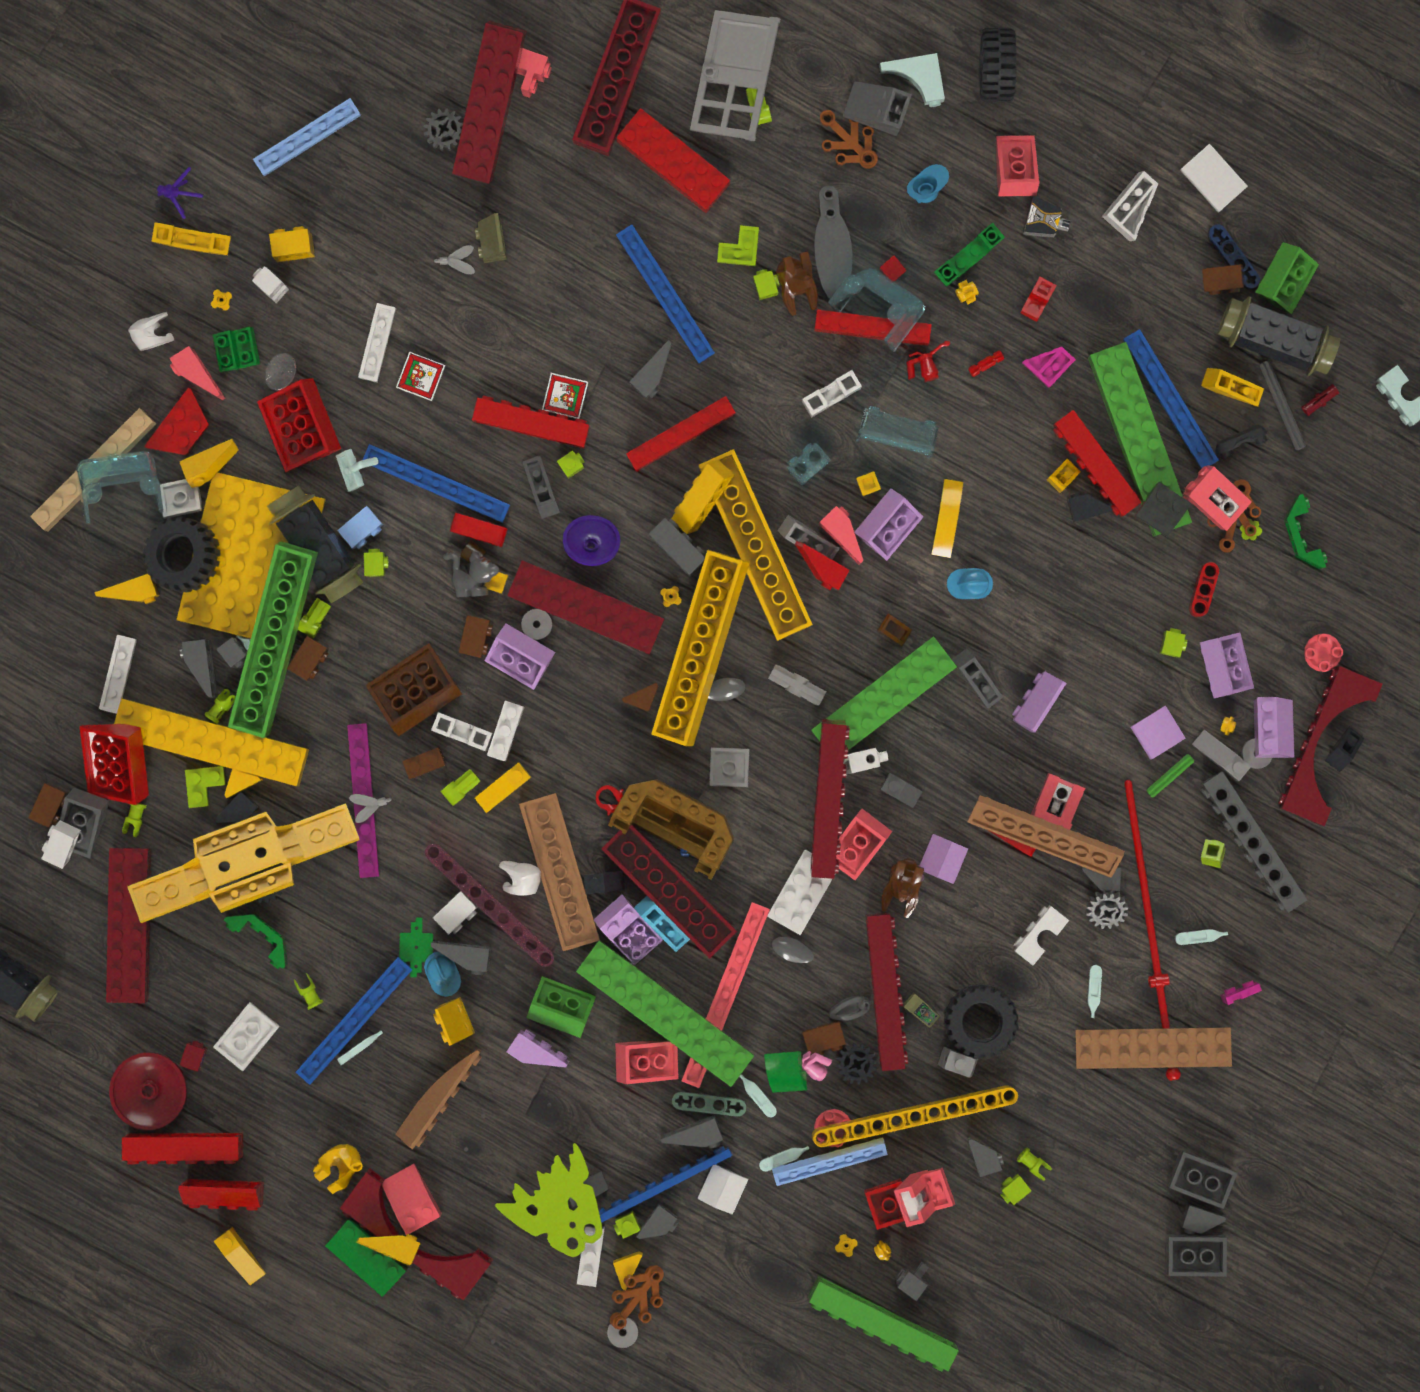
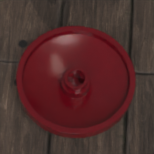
(148, 1091)

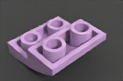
(1158, 732)

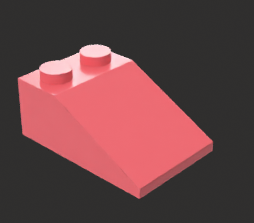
(1016, 166)
(190, 366)
(841, 530)
(861, 843)
(646, 1061)
(411, 1199)

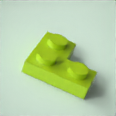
(742, 253)
(197, 782)

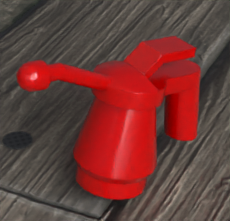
(928, 368)

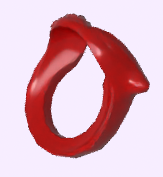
(608, 807)

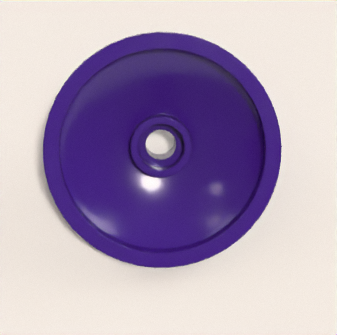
(591, 532)

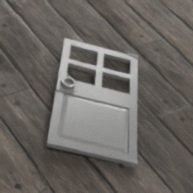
(735, 56)

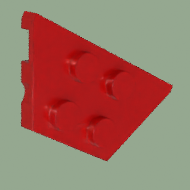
(181, 427)

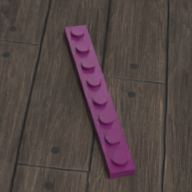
(363, 785)

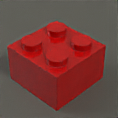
(884, 1204)

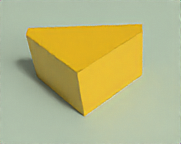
(1063, 475)
(240, 781)
(626, 1266)

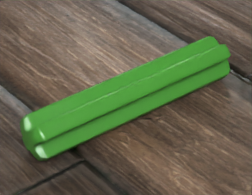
(1170, 775)

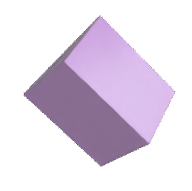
(943, 858)

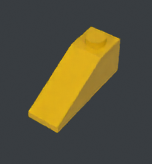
(1232, 386)
(204, 465)
(137, 589)
(503, 787)
(395, 1247)
(239, 1256)

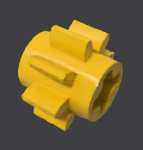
(966, 292)

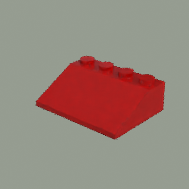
(299, 424)
(114, 762)
(222, 1193)

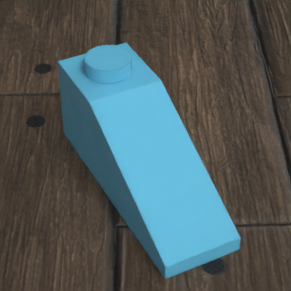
(661, 924)

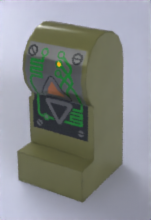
(921, 1010)

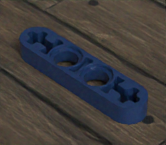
(1236, 255)

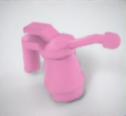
(815, 1069)

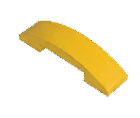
(191, 239)
(947, 518)

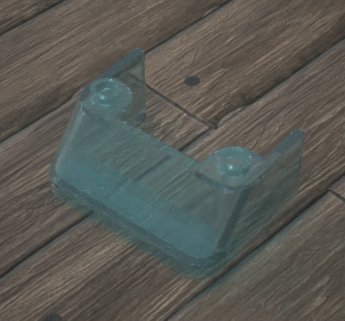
(905, 307)
(898, 431)
(116, 470)

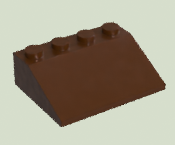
(413, 689)

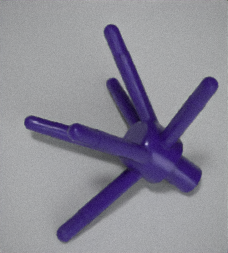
(172, 191)

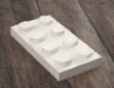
(799, 896)

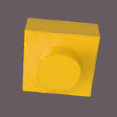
(868, 483)
(497, 583)

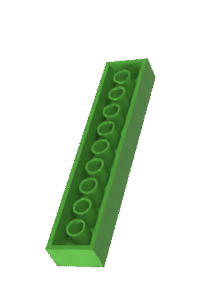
(1134, 423)
(272, 639)
(665, 1013)

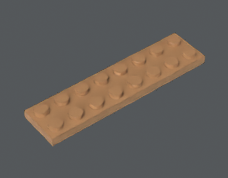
(1046, 836)
(559, 872)
(1153, 1048)

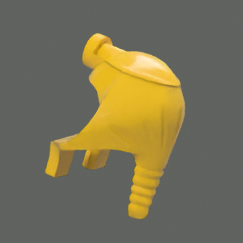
(345, 1158)

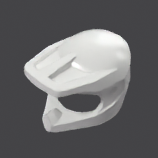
(143, 332)
(524, 878)

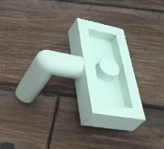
(350, 468)

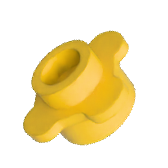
(226, 300)
(668, 601)
(1228, 725)
(846, 1240)
(882, 1251)

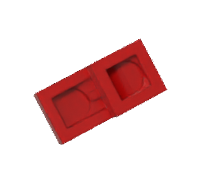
(1038, 299)

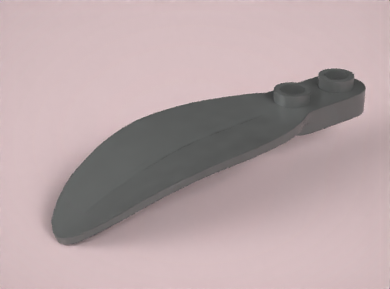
(832, 244)

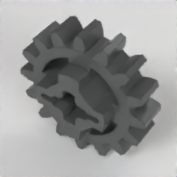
(449, 119)
(1107, 907)

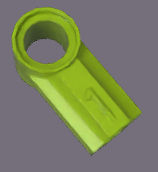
(765, 115)
(311, 622)
(456, 790)

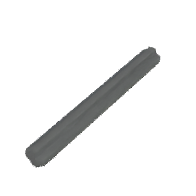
(1282, 405)

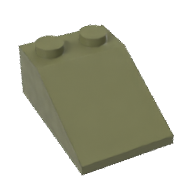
(491, 239)

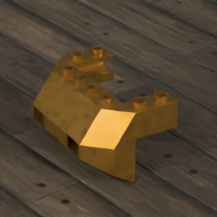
(677, 821)

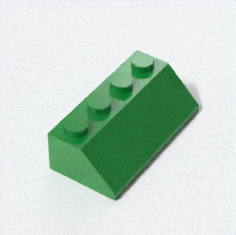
(371, 1266)

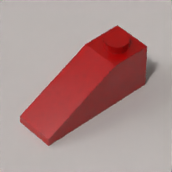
(822, 567)

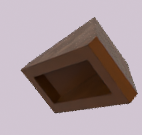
(894, 629)
(643, 698)

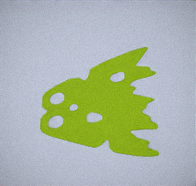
(553, 1208)

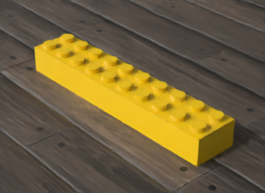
(757, 546)
(700, 648)
(215, 743)

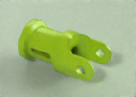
(222, 704)
(134, 818)
(309, 994)
(1032, 1162)

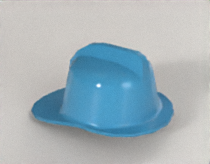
(928, 183)
(969, 583)
(442, 974)

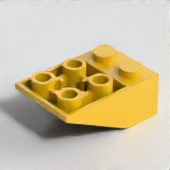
(453, 1021)

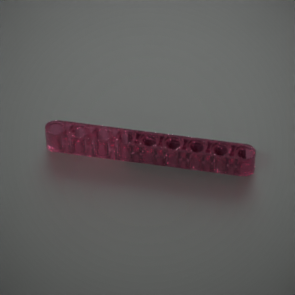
(480, 902)

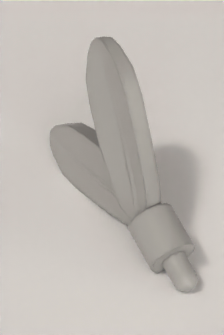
(455, 262)
(371, 805)

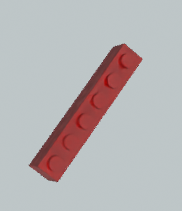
(867, 327)
(531, 423)
(681, 434)
(1096, 463)

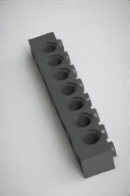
(1295, 896)

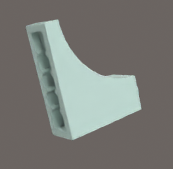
(922, 72)

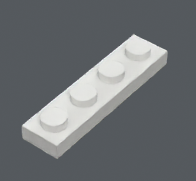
(377, 342)
(117, 673)

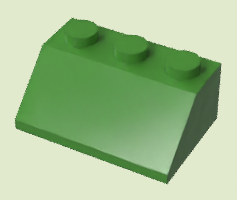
(1287, 277)
(561, 1007)

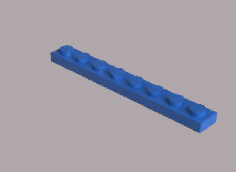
(665, 294)
(1170, 399)
(438, 484)
(354, 1020)
(668, 1181)

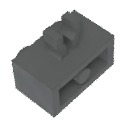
(912, 1282)

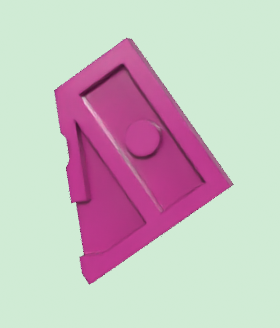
(1049, 365)
(1232, 994)

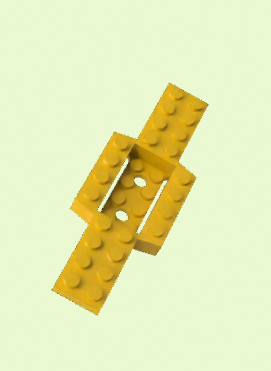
(237, 846)

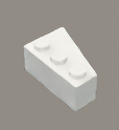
(1129, 208)

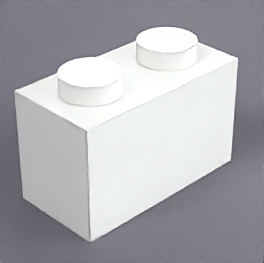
(60, 844)
(455, 913)

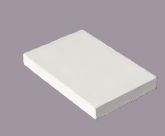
(1213, 178)
(246, 1036)

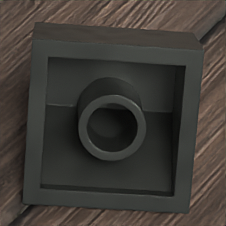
(1163, 509)

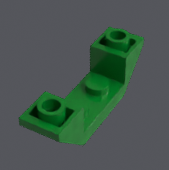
(970, 255)
(1299, 507)
(278, 955)

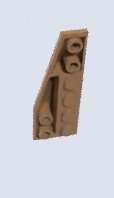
(434, 1101)

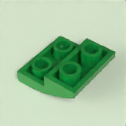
(236, 349)
(785, 1072)

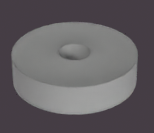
(545, 624)
(1247, 755)
(626, 1340)

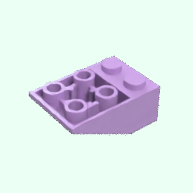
(627, 930)
(531, 1051)

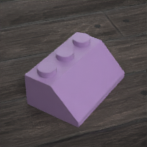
(888, 524)
(519, 656)
(1226, 665)
(1038, 701)
(1273, 727)

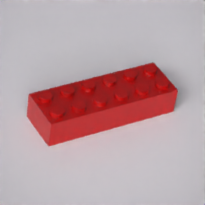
(673, 160)
(182, 1147)

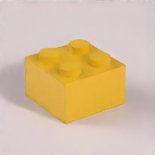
(291, 244)

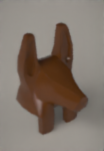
(797, 280)
(903, 884)

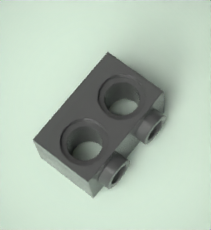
(233, 653)

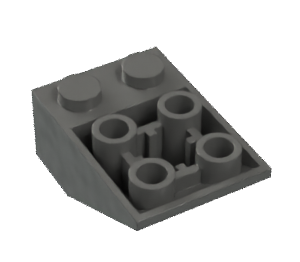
(877, 106)

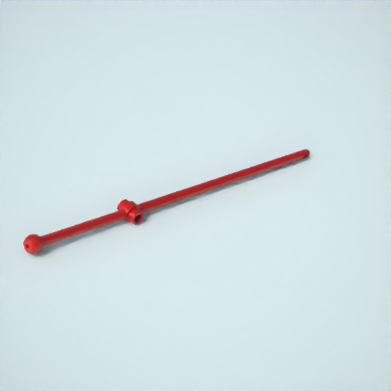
(1158, 979)

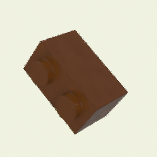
(1223, 278)
(475, 637)
(308, 658)
(424, 763)
(48, 805)
(824, 1038)

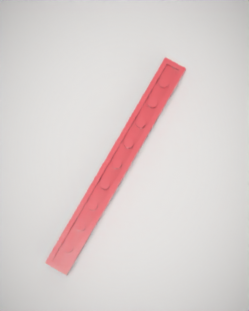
(730, 981)

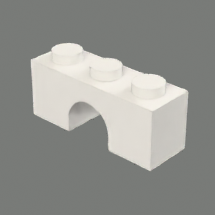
(269, 284)
(831, 394)
(462, 731)
(505, 731)
(1048, 920)
(590, 1259)

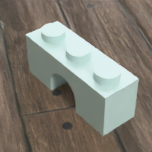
(1391, 385)

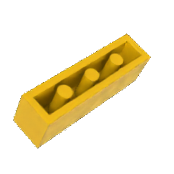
(702, 496)

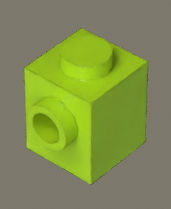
(766, 284)
(571, 464)
(375, 563)
(1173, 643)
(1213, 853)
(1014, 1189)
(627, 1224)

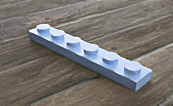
(307, 137)
(829, 1161)

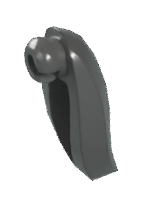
(726, 689)
(792, 950)
(850, 1008)

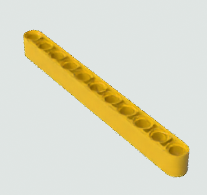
(924, 1117)

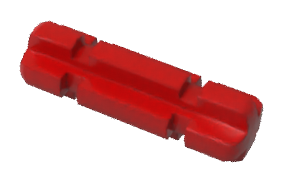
(986, 363)

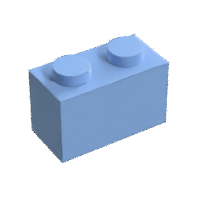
(360, 528)

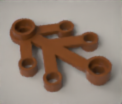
(850, 143)
(1242, 518)
(638, 1295)

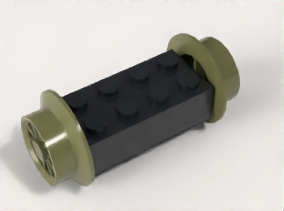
(1278, 336)
(310, 530)
(24, 989)

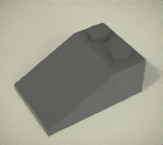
(200, 662)
(87, 814)
(468, 956)
(700, 1133)

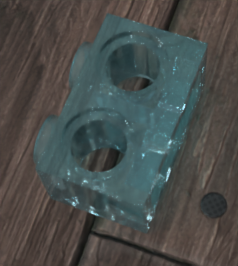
(811, 467)

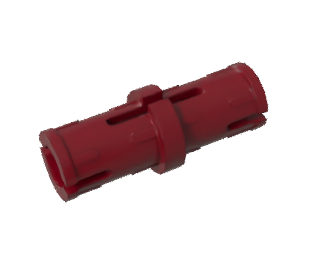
(1320, 400)

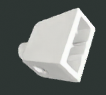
(857, 761)

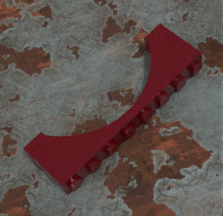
(1302, 793)
(453, 1272)

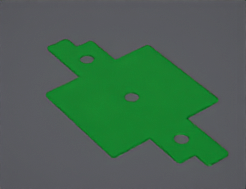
(407, 947)

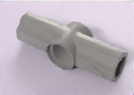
(797, 685)

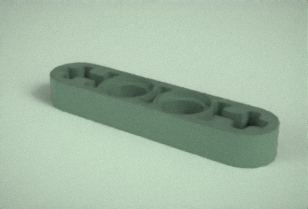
(709, 1100)

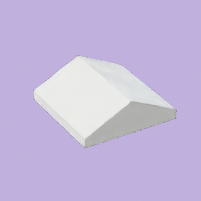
(179, 498)
(722, 1189)

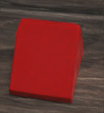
(892, 268)

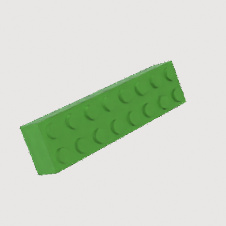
(892, 691)
(882, 1323)

